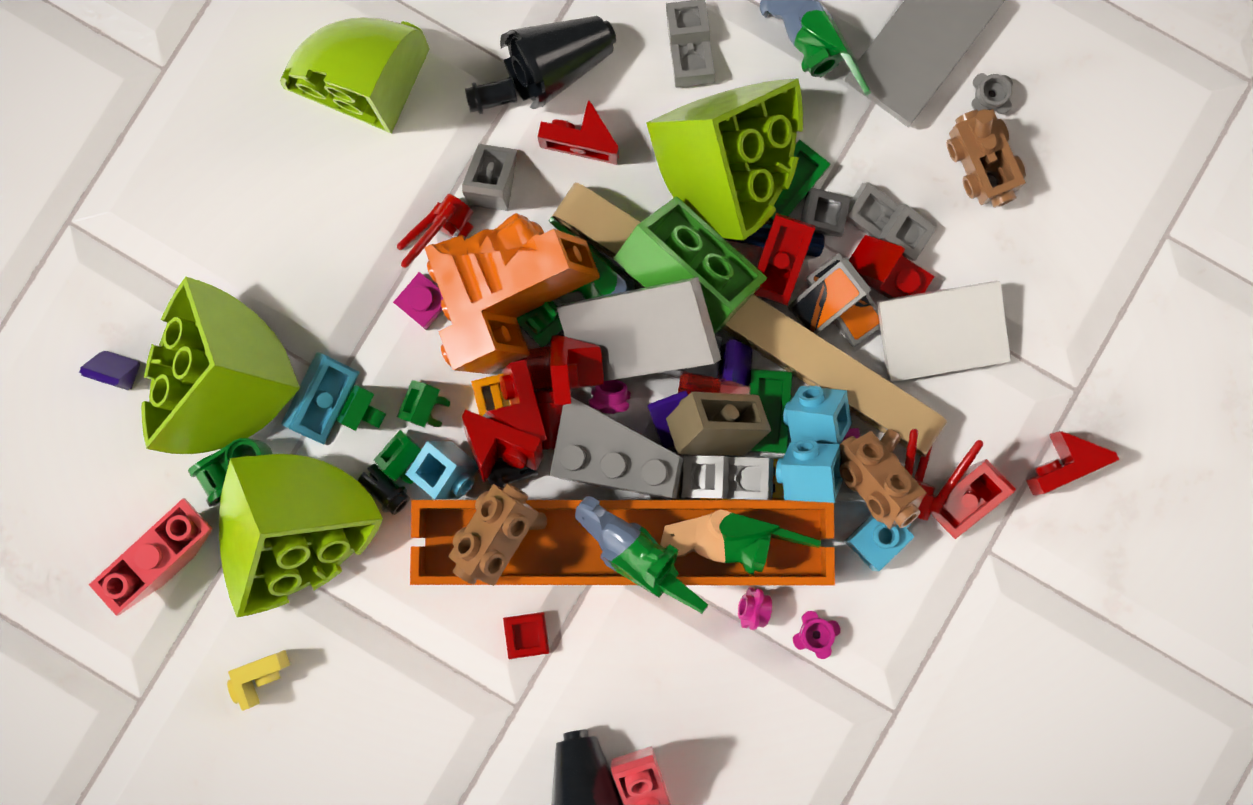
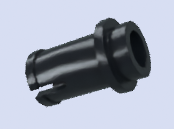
(490, 95)
(505, 473)
(385, 490)

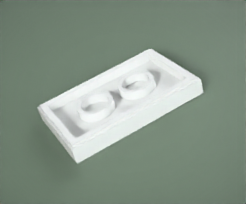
(943, 331)

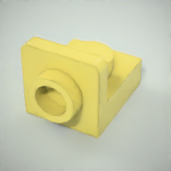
(262, 671)

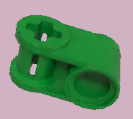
(213, 468)

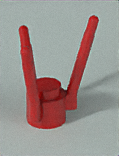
(447, 216)
(930, 502)

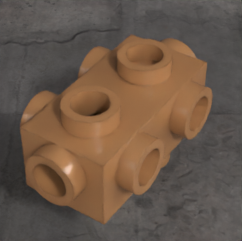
(983, 148)
(880, 478)
(493, 534)

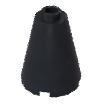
(555, 55)
(582, 772)

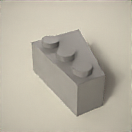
(612, 456)

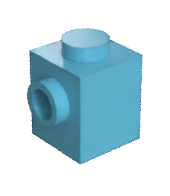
(818, 415)
(443, 470)
(810, 471)
(877, 543)

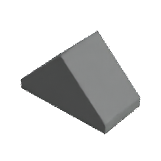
(490, 177)

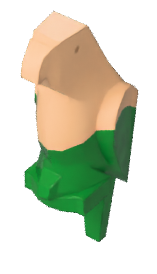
(729, 538)

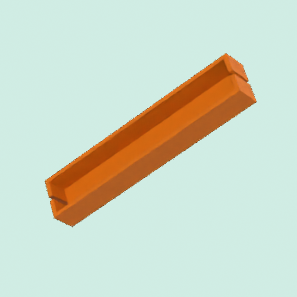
(571, 556)

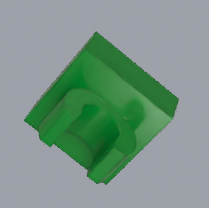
(542, 323)
(419, 403)
(358, 409)
(398, 456)

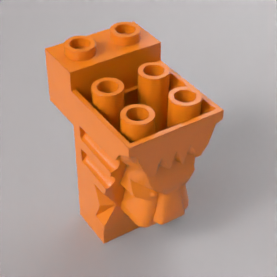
(497, 279)

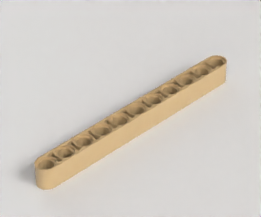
(775, 334)

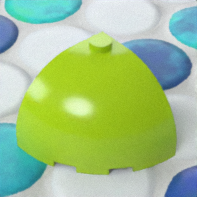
(359, 68)
(731, 153)
(213, 373)
(288, 527)

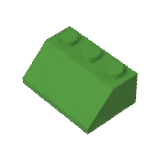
(680, 246)

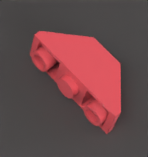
(153, 558)
(639, 778)

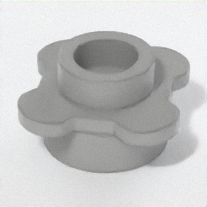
(1000, 85)

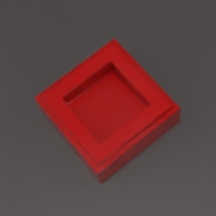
(526, 635)

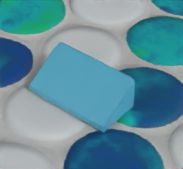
(320, 398)

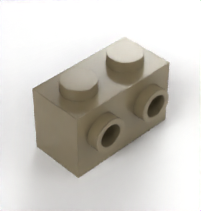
(718, 424)

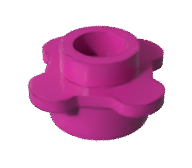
(610, 397)
(754, 609)
(828, 632)

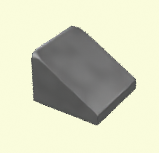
(826, 212)

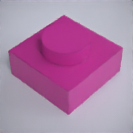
(420, 300)

